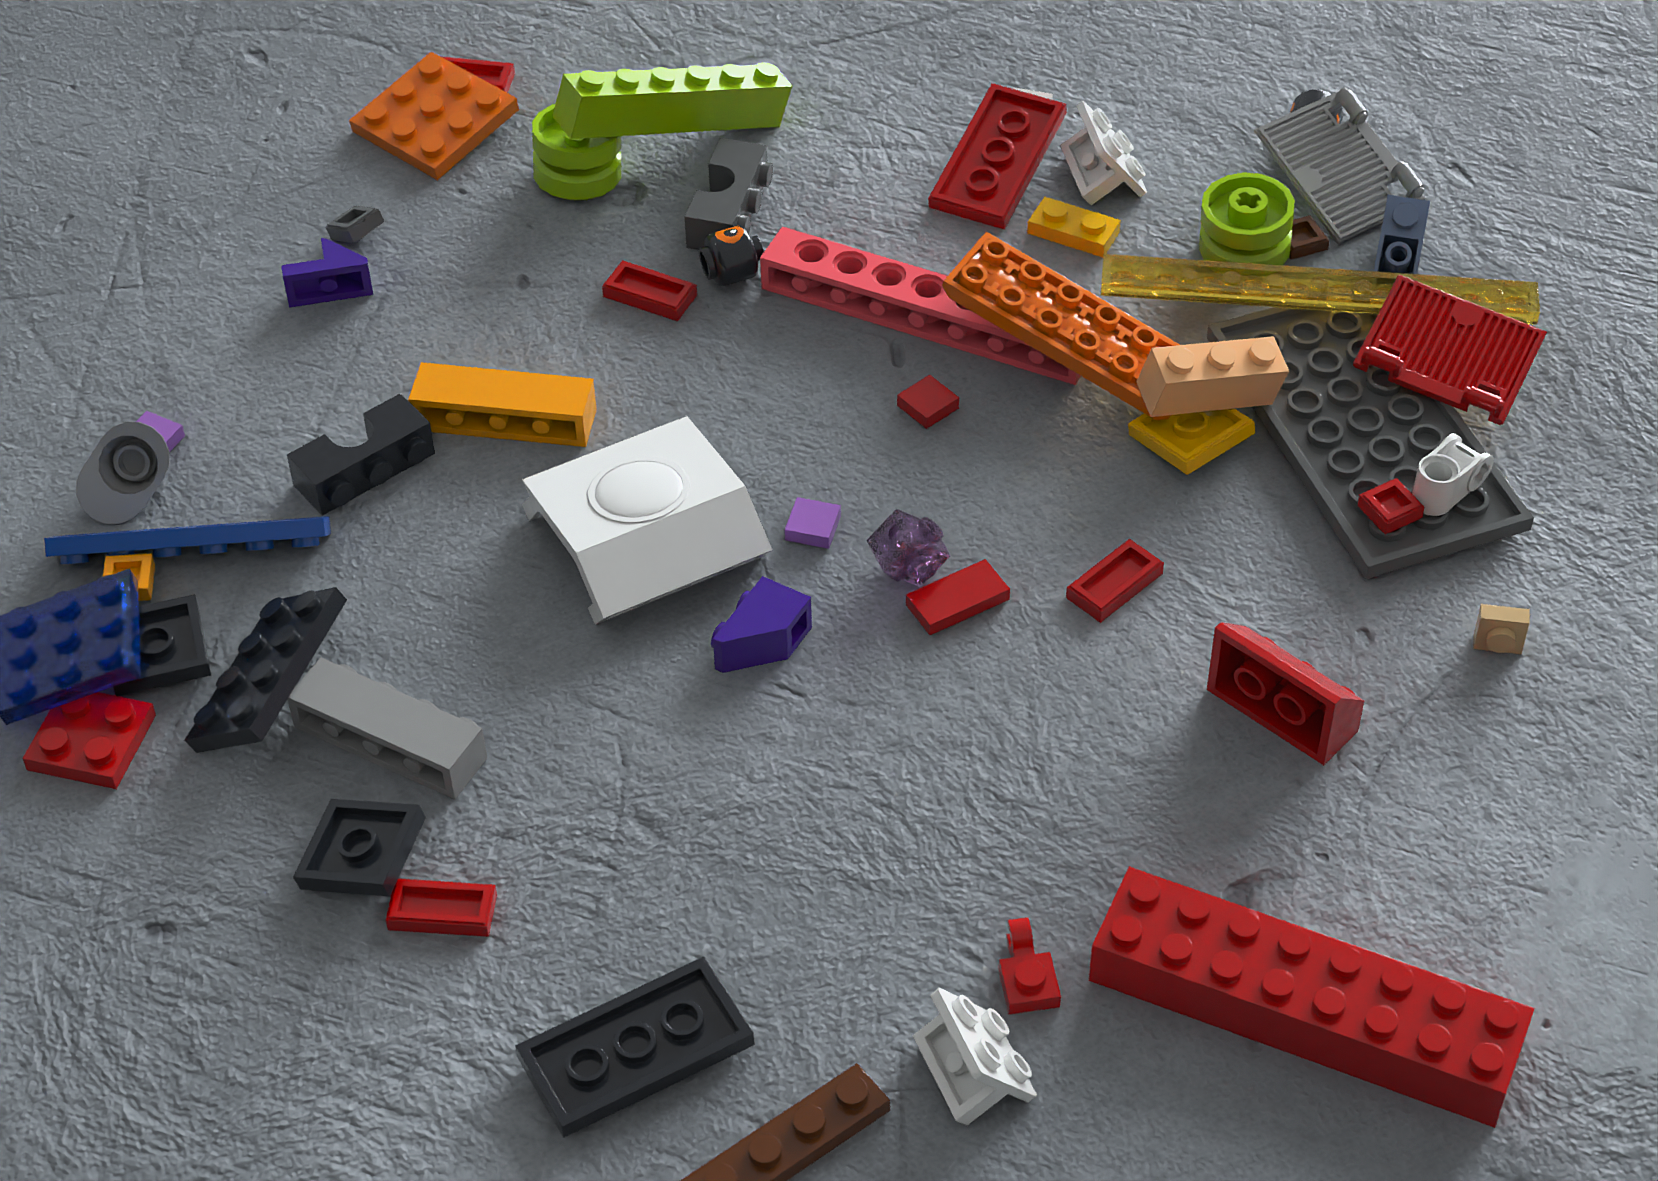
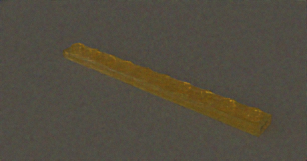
(1298, 286)

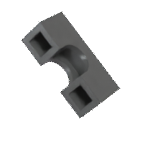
(736, 184)

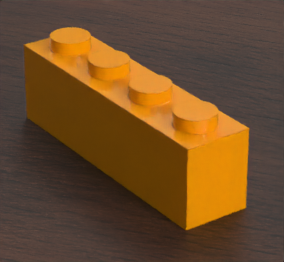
(505, 404)

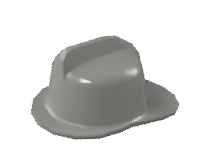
(122, 473)

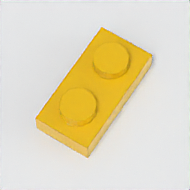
(1073, 226)

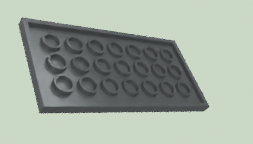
(1359, 431)

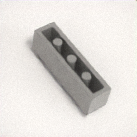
(388, 727)

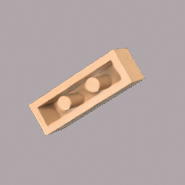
(1212, 376)

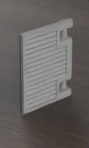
(1337, 166)

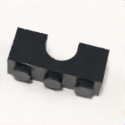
(336, 474)

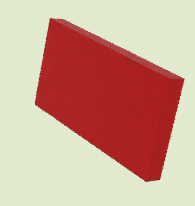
(997, 156)

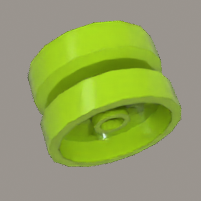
(573, 166)
(1246, 220)

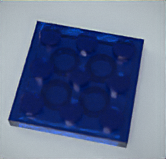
(69, 646)

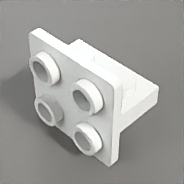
(1101, 157)
(972, 1057)

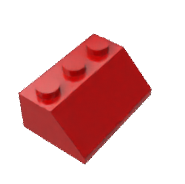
(1282, 692)

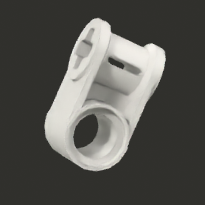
(1449, 475)

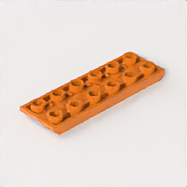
(1055, 317)

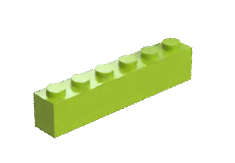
(671, 100)

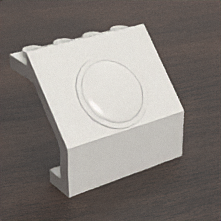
(648, 516)

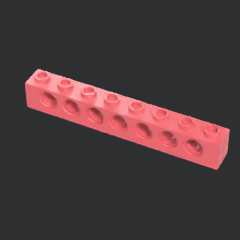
(892, 297)

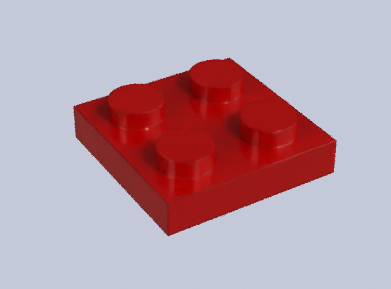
(90, 739)

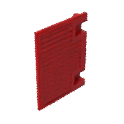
(1450, 348)

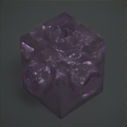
(909, 547)

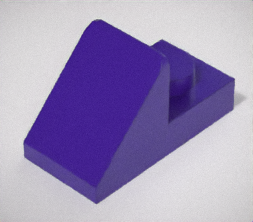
(334, 278)

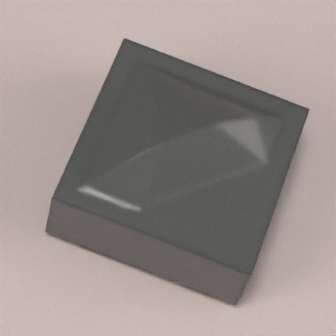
(354, 224)

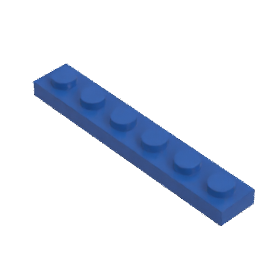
(209, 538)

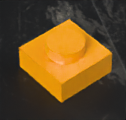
(141, 566)

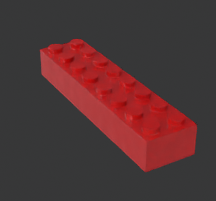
(1311, 995)

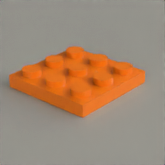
(434, 115)

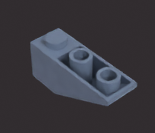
(1401, 235)

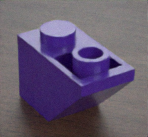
(763, 627)

